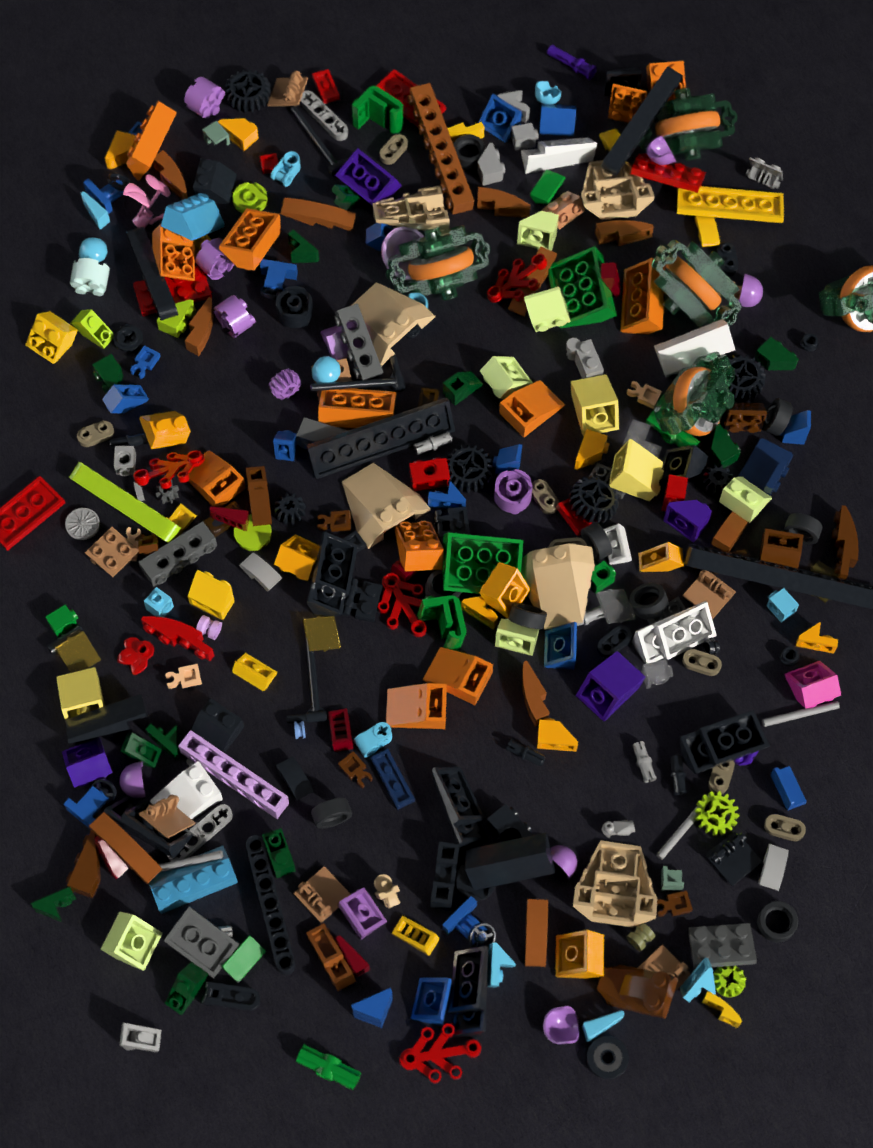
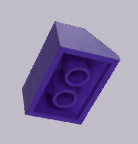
(368, 178)

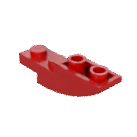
(173, 632)

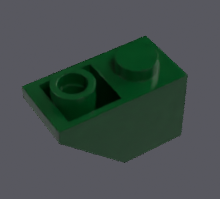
(775, 356)
(108, 372)
(460, 386)
(723, 449)
(279, 853)
(186, 987)

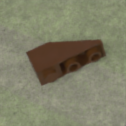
(258, 496)
(86, 873)

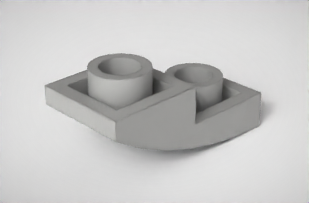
(260, 570)
(774, 867)

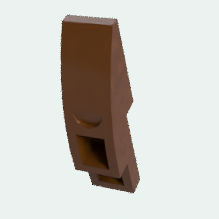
(846, 540)

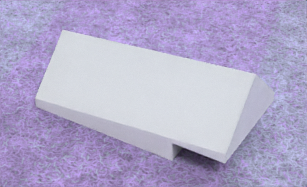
(558, 154)
(685, 349)
(675, 634)

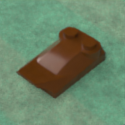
(638, 990)

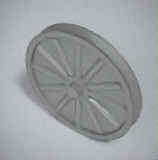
(82, 523)

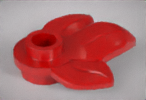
(133, 656)

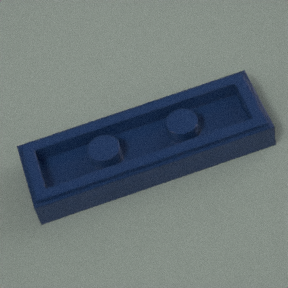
(392, 779)

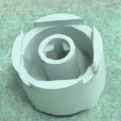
(89, 276)

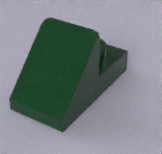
(346, 197)
(302, 250)
(168, 743)
(140, 750)
(49, 904)

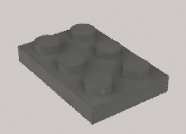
(201, 942)
(722, 945)

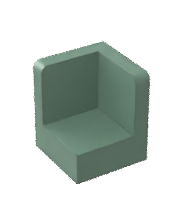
(215, 133)
(671, 880)

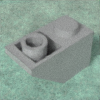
(489, 166)

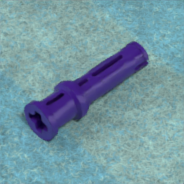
(578, 65)

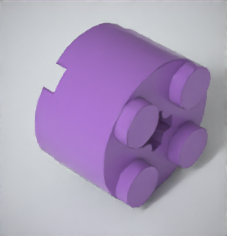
(204, 97)
(212, 259)
(234, 316)
(513, 491)

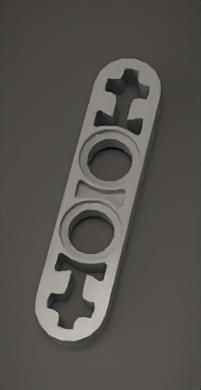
(322, 116)
(202, 836)

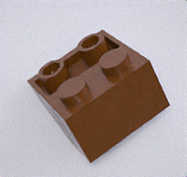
(745, 417)
(781, 547)

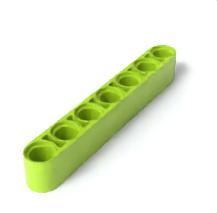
(124, 502)

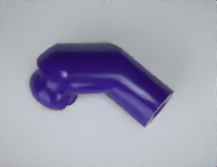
(746, 760)

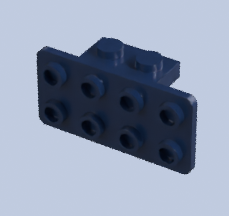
(767, 466)

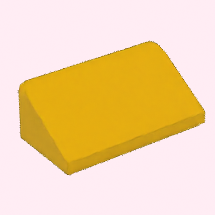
(254, 671)

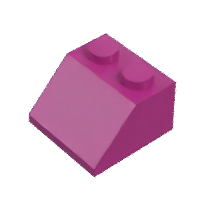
(813, 684)

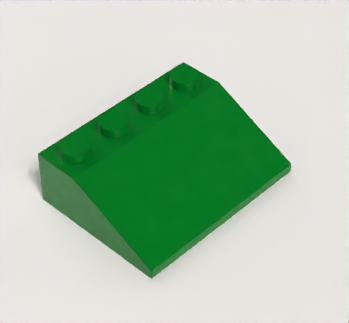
(583, 288)
(472, 558)

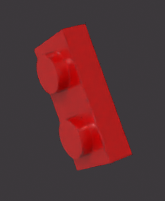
(326, 86)
(570, 517)

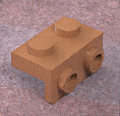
(567, 206)

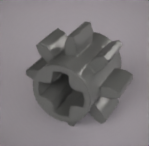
(167, 495)

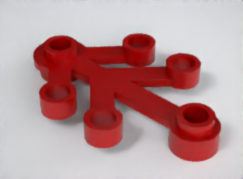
(516, 280)
(171, 467)
(402, 601)
(437, 1054)

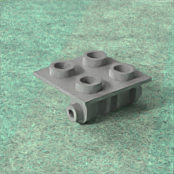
(758, 165)

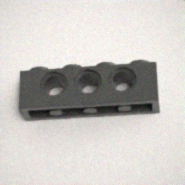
(353, 314)
(181, 544)

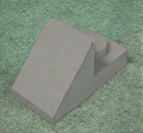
(514, 99)
(140, 1037)

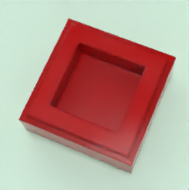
(268, 162)

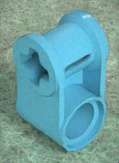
(284, 170)
(371, 740)

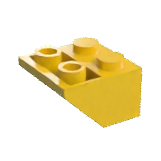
(51, 336)
(211, 594)

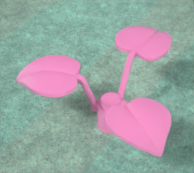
(144, 216)

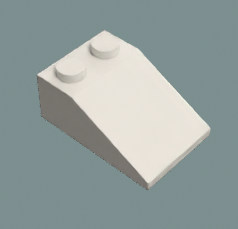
(194, 789)

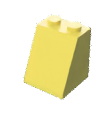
(595, 404)
(636, 471)
(80, 692)

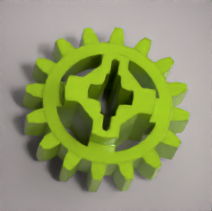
(718, 821)

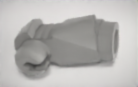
(621, 827)

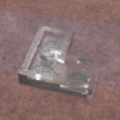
(638, 432)

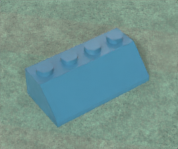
(193, 217)
(192, 882)

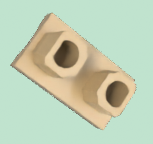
(386, 890)

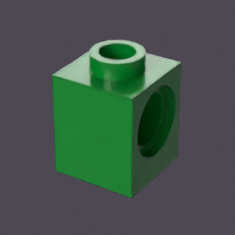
(599, 584)
(62, 620)

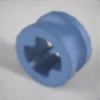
(299, 729)

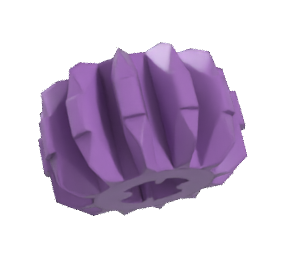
(285, 384)

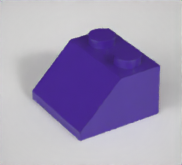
(688, 517)
(86, 762)

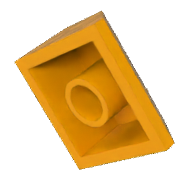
(165, 429)
(298, 557)
(504, 588)
(580, 955)

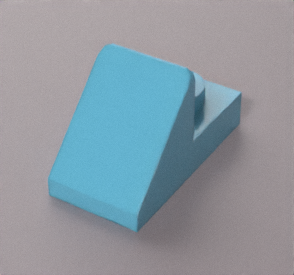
(496, 959)
(700, 977)

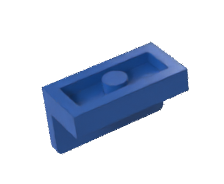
(788, 787)

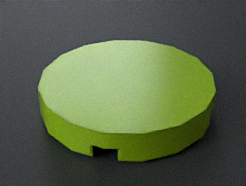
(250, 196)
(254, 537)

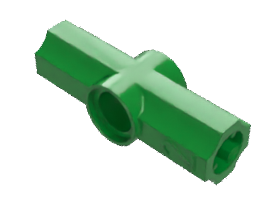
(681, 439)
(328, 1067)

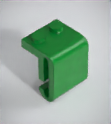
(378, 107)
(449, 616)

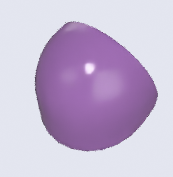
(660, 152)
(751, 291)
(131, 780)
(565, 859)
(561, 1025)

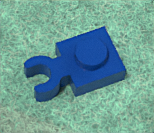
(145, 360)

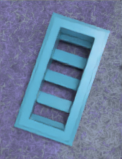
(96, 211)
(597, 1026)

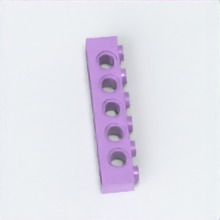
(234, 774)

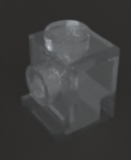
(656, 672)

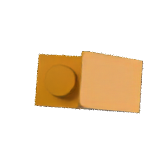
(477, 608)
(811, 640)

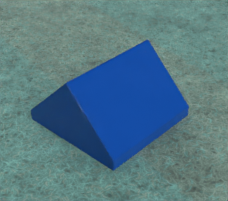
(500, 117)
(557, 119)
(561, 647)
(431, 1000)
(373, 1009)

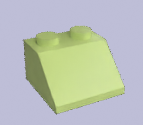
(538, 230)
(547, 309)
(504, 376)
(744, 498)
(516, 637)
(131, 940)

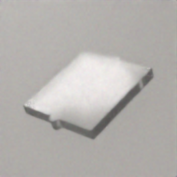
(615, 606)

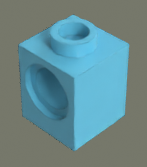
(158, 603)
(782, 604)

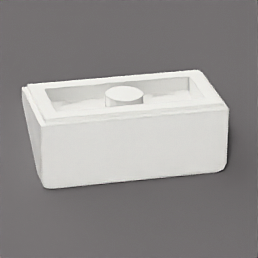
(619, 544)

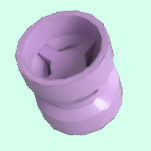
(209, 627)

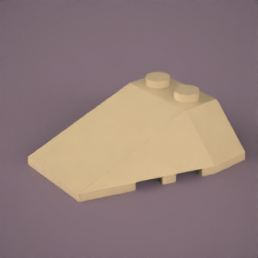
(614, 195)
(414, 211)
(390, 317)
(380, 502)
(559, 581)
(616, 887)

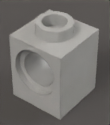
(524, 136)
(121, 454)

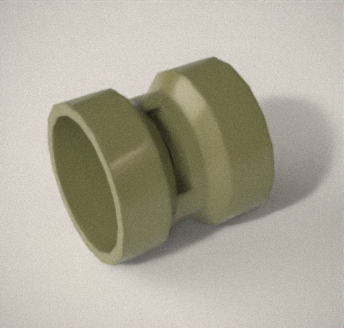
(640, 937)

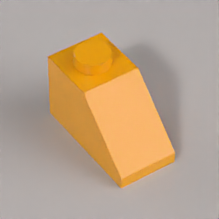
(240, 131)
(118, 149)
(591, 449)
(661, 558)
(555, 736)

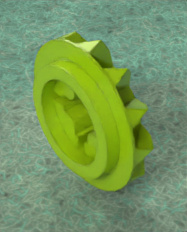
(720, 983)

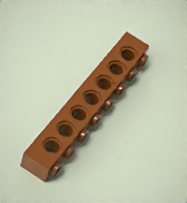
(456, 202)

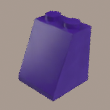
(610, 685)

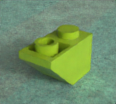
(178, 324)
(93, 328)

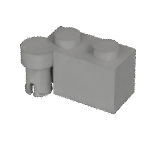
(585, 357)

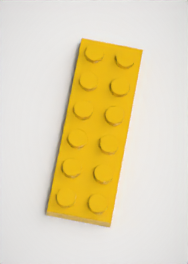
(732, 204)

